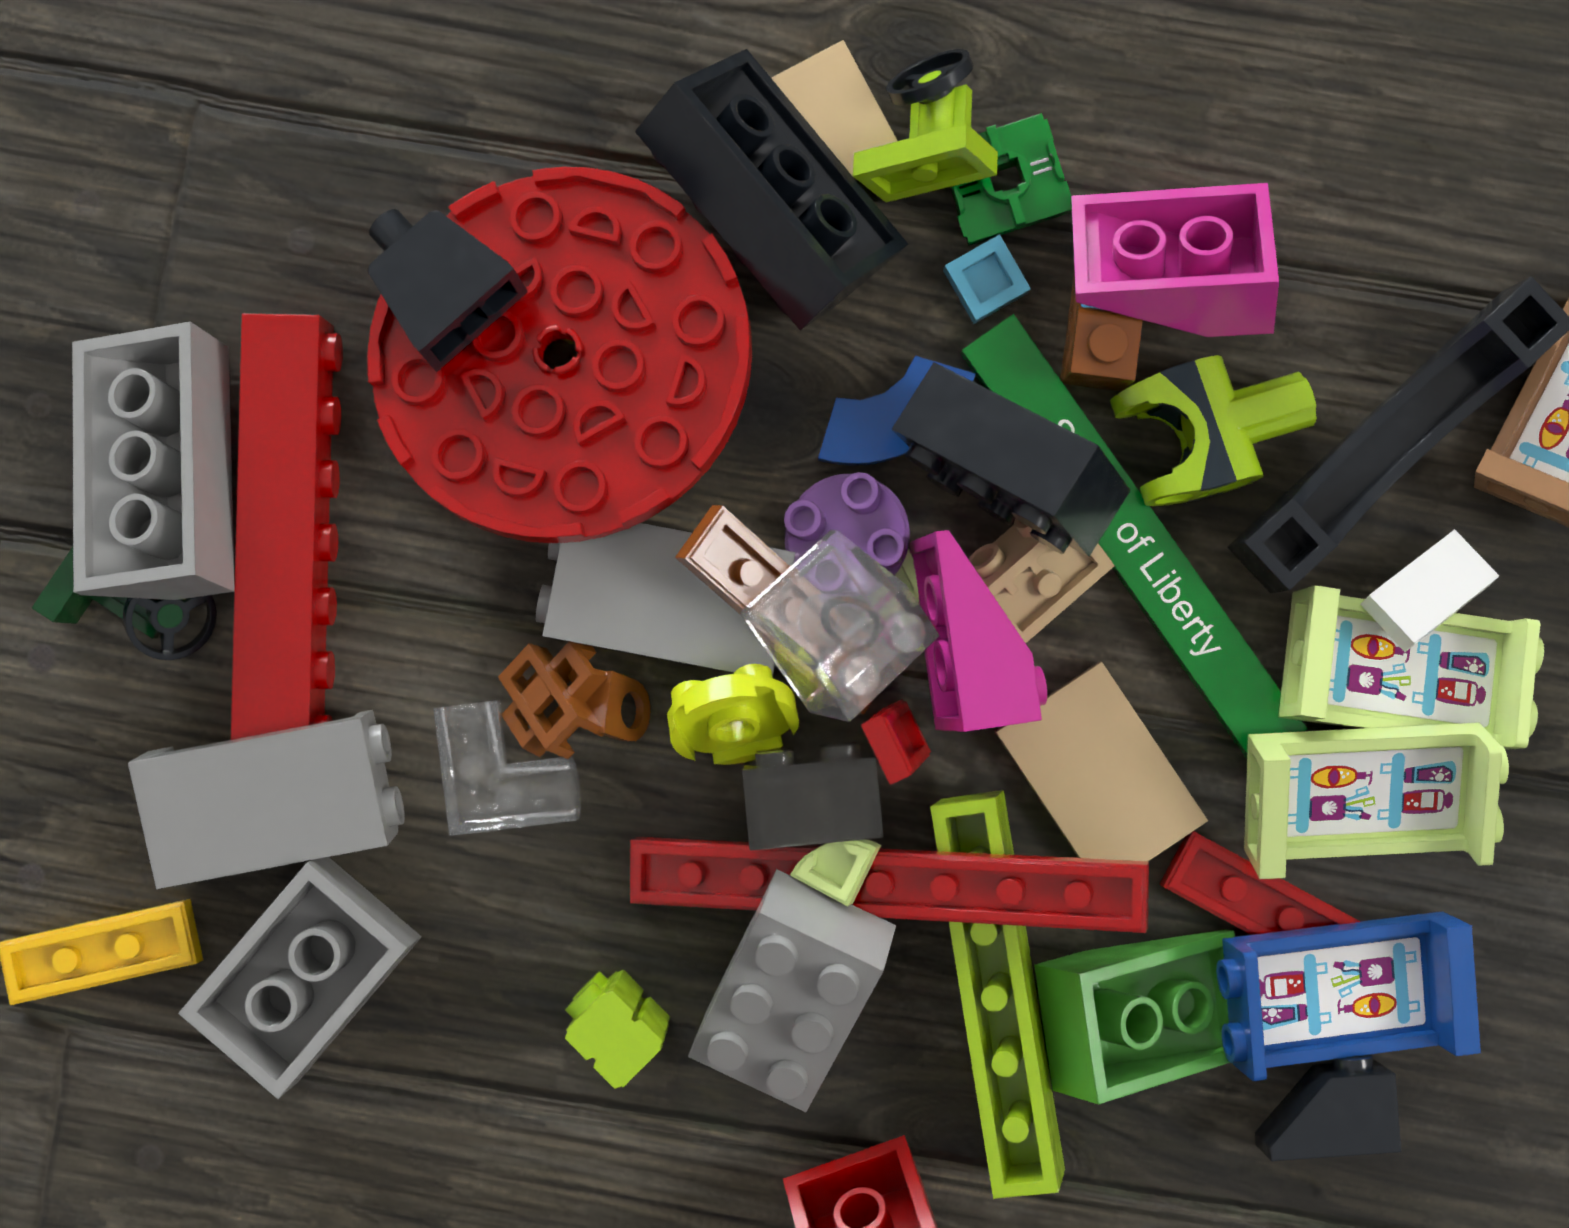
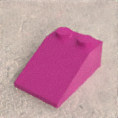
(1180, 257)
(979, 663)

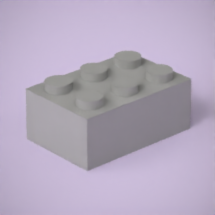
(299, 975)
(792, 991)

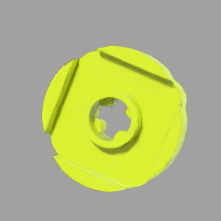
(731, 715)

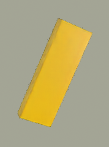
(100, 952)

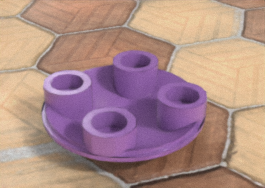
(859, 510)

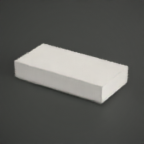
(1429, 590)

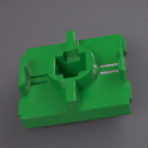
(1037, 199)

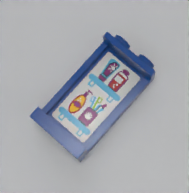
(1349, 991)

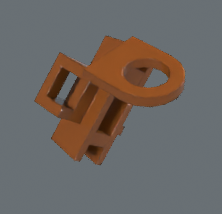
(588, 703)

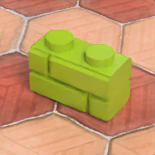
(616, 1026)

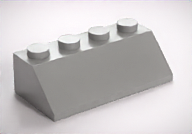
(152, 465)

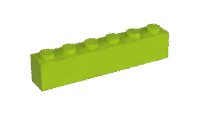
(1002, 1017)

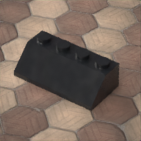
(770, 186)

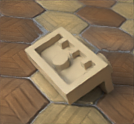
(1033, 580)

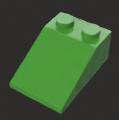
(1133, 1015)

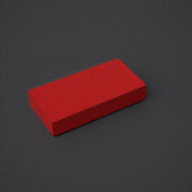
(896, 741)

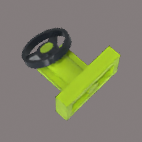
(940, 143)

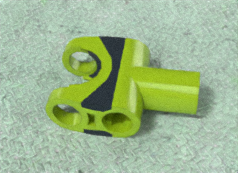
(1214, 425)

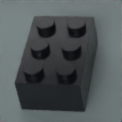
(1011, 461)

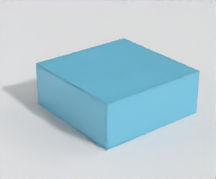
(986, 279)

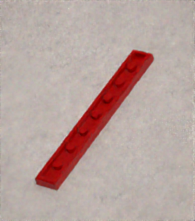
(907, 884)

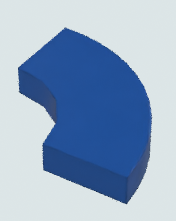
(862, 429)

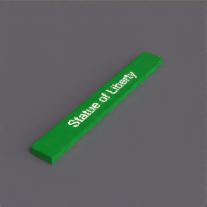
(1145, 552)

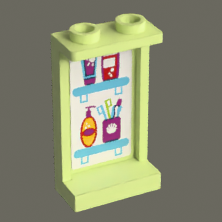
(1357, 677)
(1372, 793)

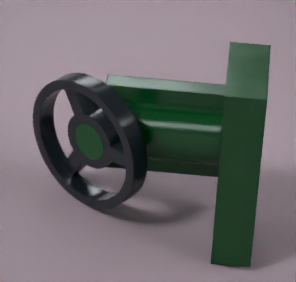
(149, 616)

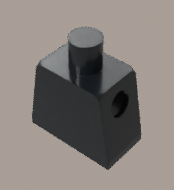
(440, 282)

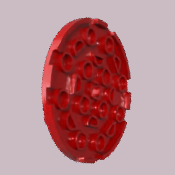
(619, 424)

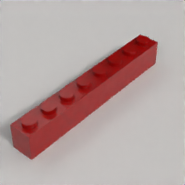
(284, 523)

